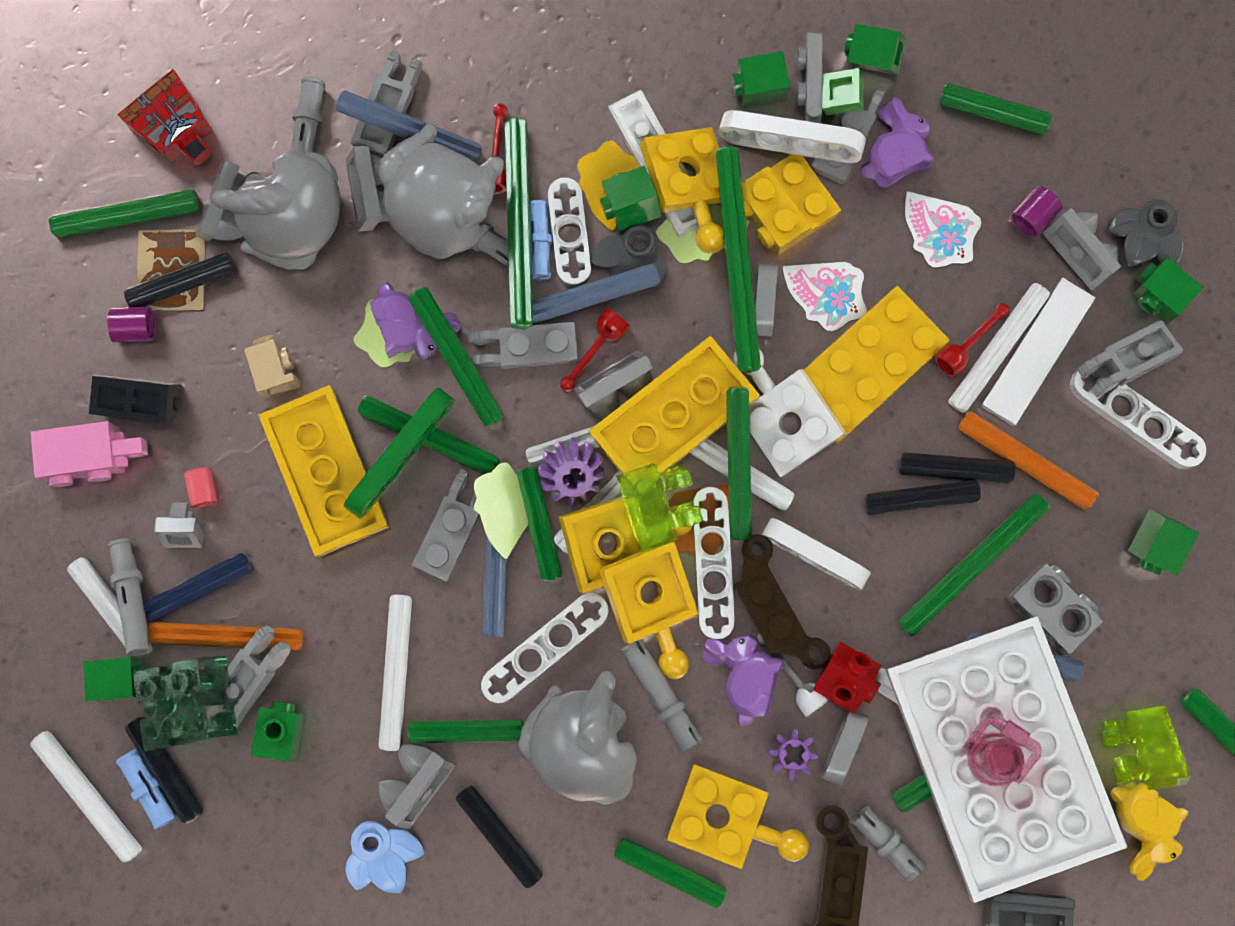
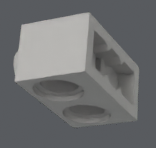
(1052, 612)

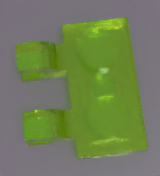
(648, 506)
(1155, 745)

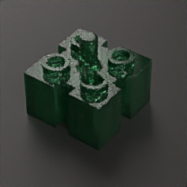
(185, 703)

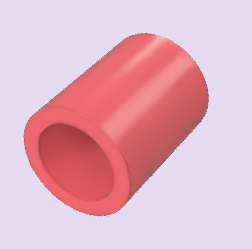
(200, 487)

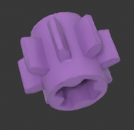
(804, 755)

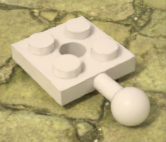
(795, 395)

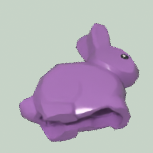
(898, 151)
(401, 324)
(751, 675)

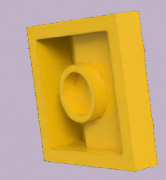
(787, 203)

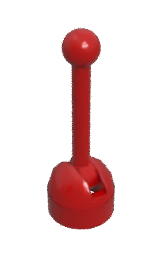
(499, 111)
(610, 328)
(953, 357)

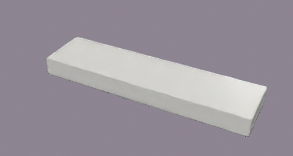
(634, 122)
(1037, 352)

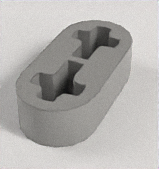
(765, 298)
(844, 747)

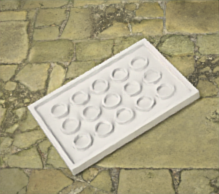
(1015, 829)

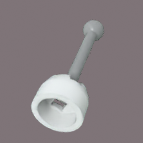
(806, 698)

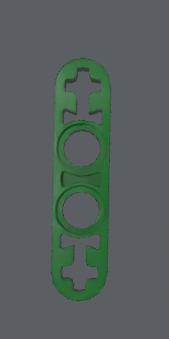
(399, 453)

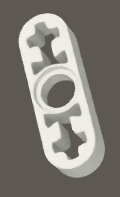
(555, 208)
(816, 554)

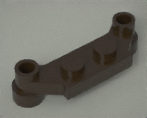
(771, 610)
(842, 871)

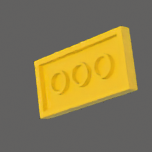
(874, 358)
(672, 411)
(320, 469)

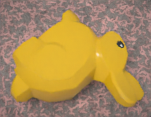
(1150, 821)

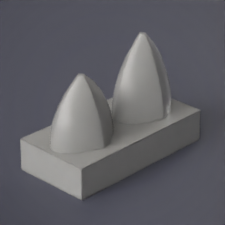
(363, 179)
(219, 222)
(1075, 241)
(600, 391)
(427, 774)

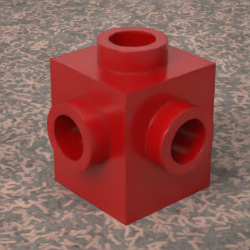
(848, 678)

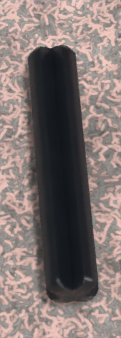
(180, 281)
(956, 467)
(922, 497)
(167, 776)
(499, 837)

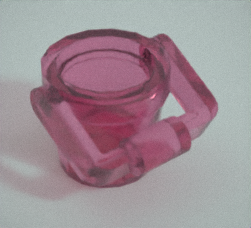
(996, 756)

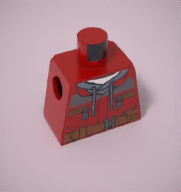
(169, 120)

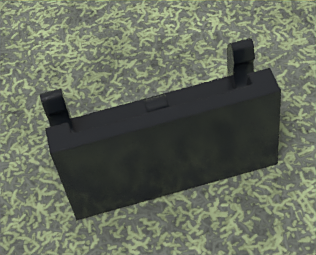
(133, 398)

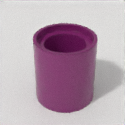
(1036, 211)
(131, 324)

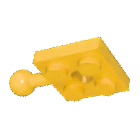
(682, 191)
(582, 533)
(670, 606)
(745, 808)

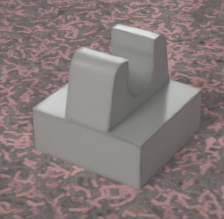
(180, 528)

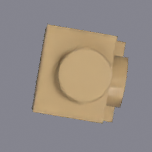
(271, 367)

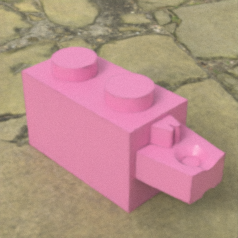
(83, 452)

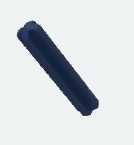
(197, 587)

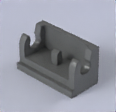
(1028, 909)

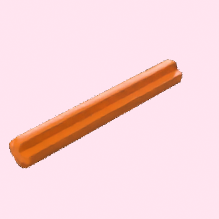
(1028, 460)
(217, 635)

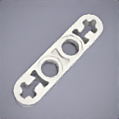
(792, 136)
(1134, 422)
(718, 563)
(541, 643)

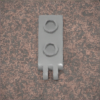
(810, 92)

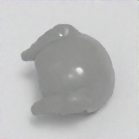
(436, 194)
(288, 212)
(576, 743)

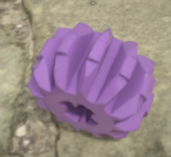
(559, 465)

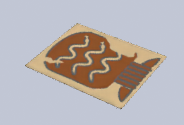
(166, 252)

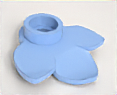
(385, 861)

